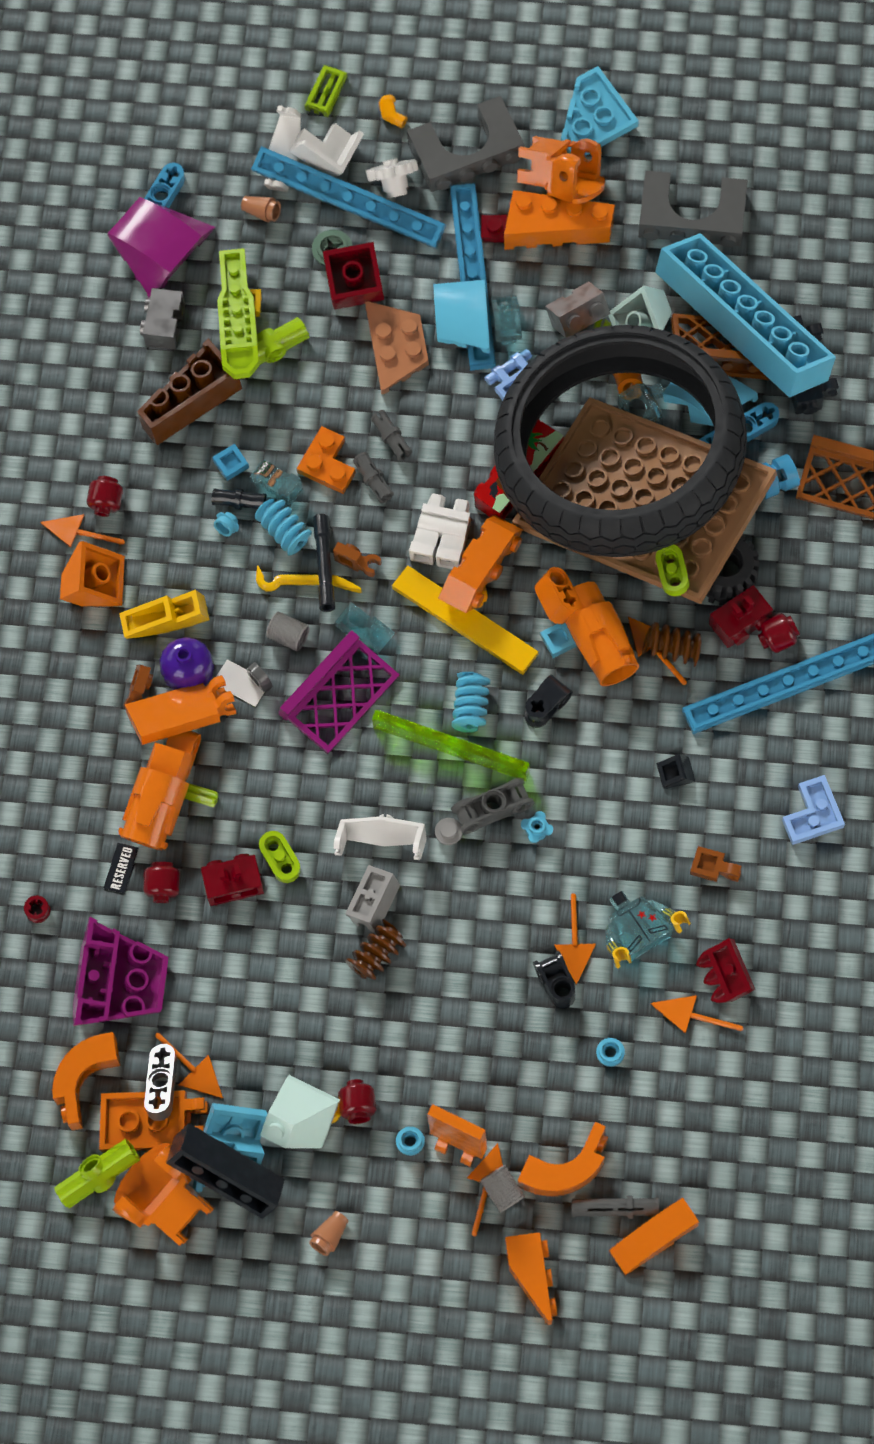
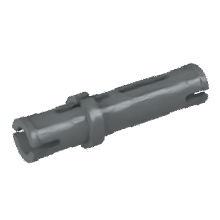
(615, 1207)

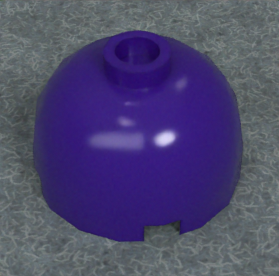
(186, 663)

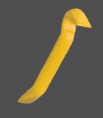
(293, 579)

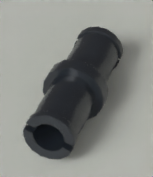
(238, 498)

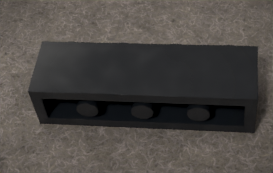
(225, 1171)

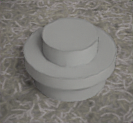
(448, 831)

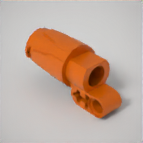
(591, 624)
(160, 791)

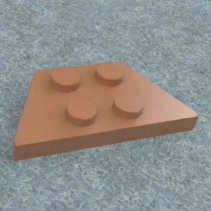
(396, 344)

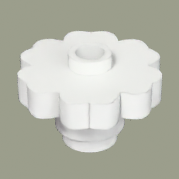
(393, 175)

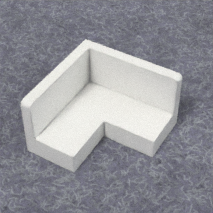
(331, 154)

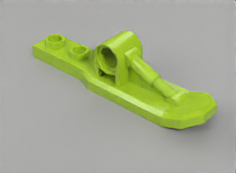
(237, 317)

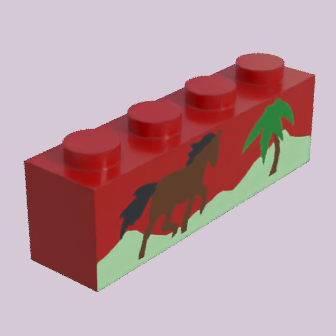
(542, 445)

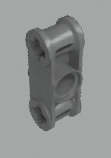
(510, 798)

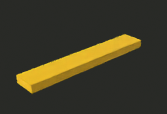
(471, 625)

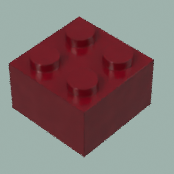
(353, 275)

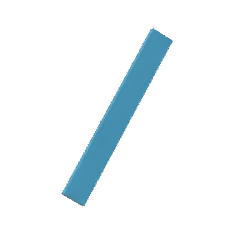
(348, 197)
(471, 258)
(780, 684)

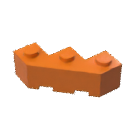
(480, 564)

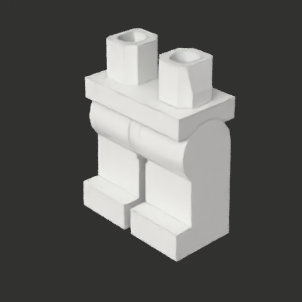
(443, 524)

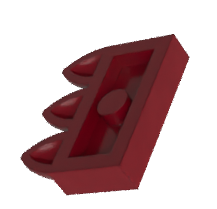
(727, 971)

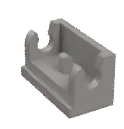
(373, 898)

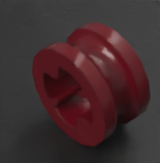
(45, 908)

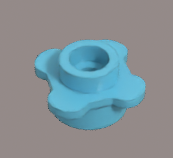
(535, 835)

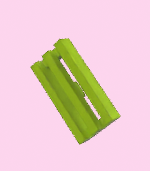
(319, 108)

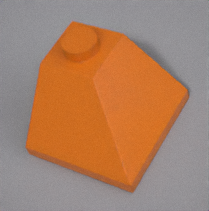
(93, 577)

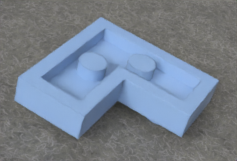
(821, 813)

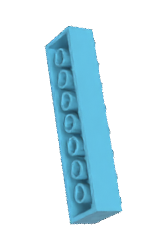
(745, 315)

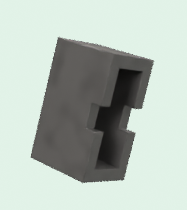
(577, 310)
(163, 312)

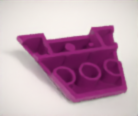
(156, 241)
(116, 977)

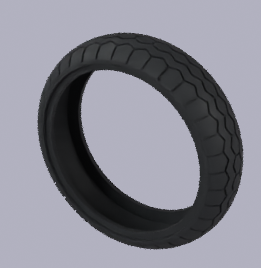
(602, 353)

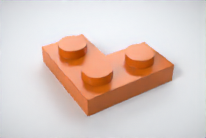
(320, 462)

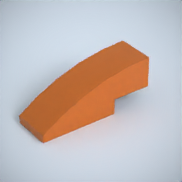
(654, 1236)

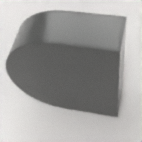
(259, 677)

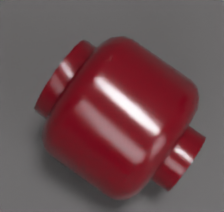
(104, 496)
(778, 633)
(161, 882)
(357, 1102)

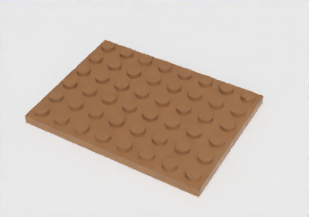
(629, 462)

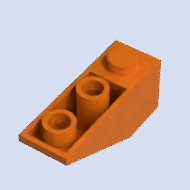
(527, 1266)

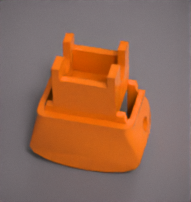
(563, 173)
(159, 1195)

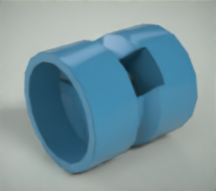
(786, 473)

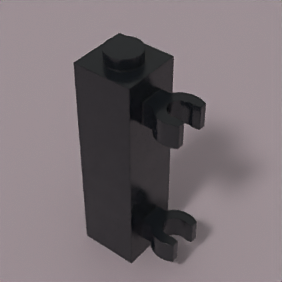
(812, 399)

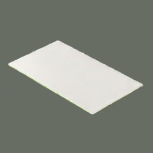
(240, 683)

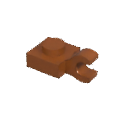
(352, 558)
(141, 680)
(710, 864)

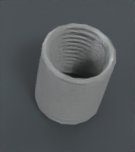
(287, 631)
(502, 1188)

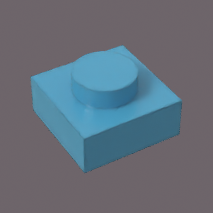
(230, 462)

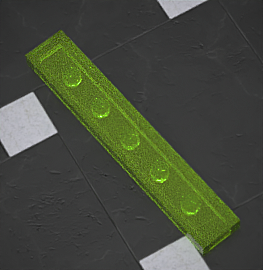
(450, 745)

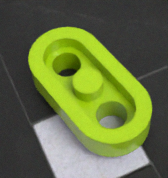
(672, 572)
(279, 858)

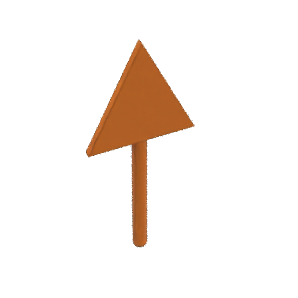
(68, 528)
(639, 633)
(575, 954)
(680, 1011)
(201, 1078)
(486, 1166)

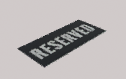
(121, 868)

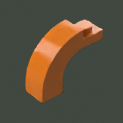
(78, 1064)
(565, 1178)

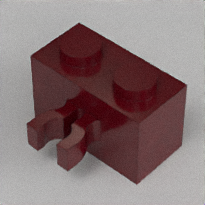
(740, 617)
(232, 879)

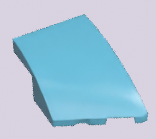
(462, 314)
(697, 413)
(236, 1128)

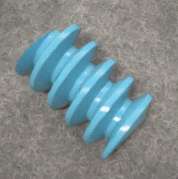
(282, 526)
(469, 701)

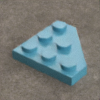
(597, 111)

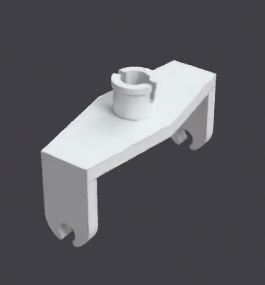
(283, 138)
(381, 832)

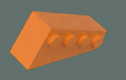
(548, 220)

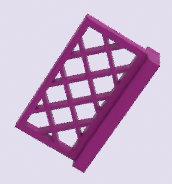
(321, 676)

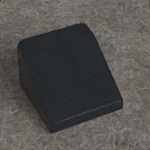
(675, 771)

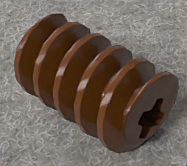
(673, 643)
(376, 951)

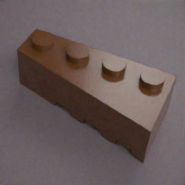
(188, 395)

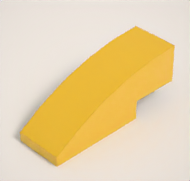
(164, 615)

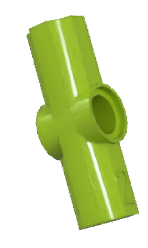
(275, 343)
(97, 1173)

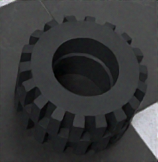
(727, 588)

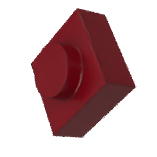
(493, 228)

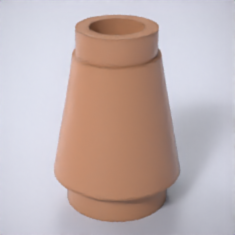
(262, 207)
(328, 1234)

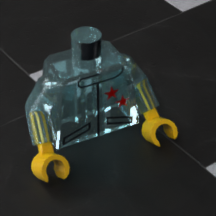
(639, 926)

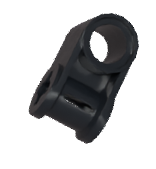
(548, 698)
(555, 975)

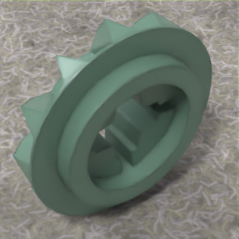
(334, 237)

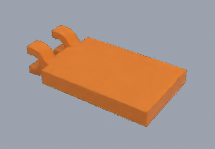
(180, 710)
(126, 1118)
(458, 1133)

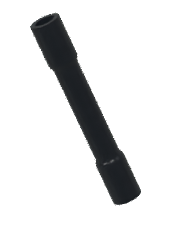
(325, 589)

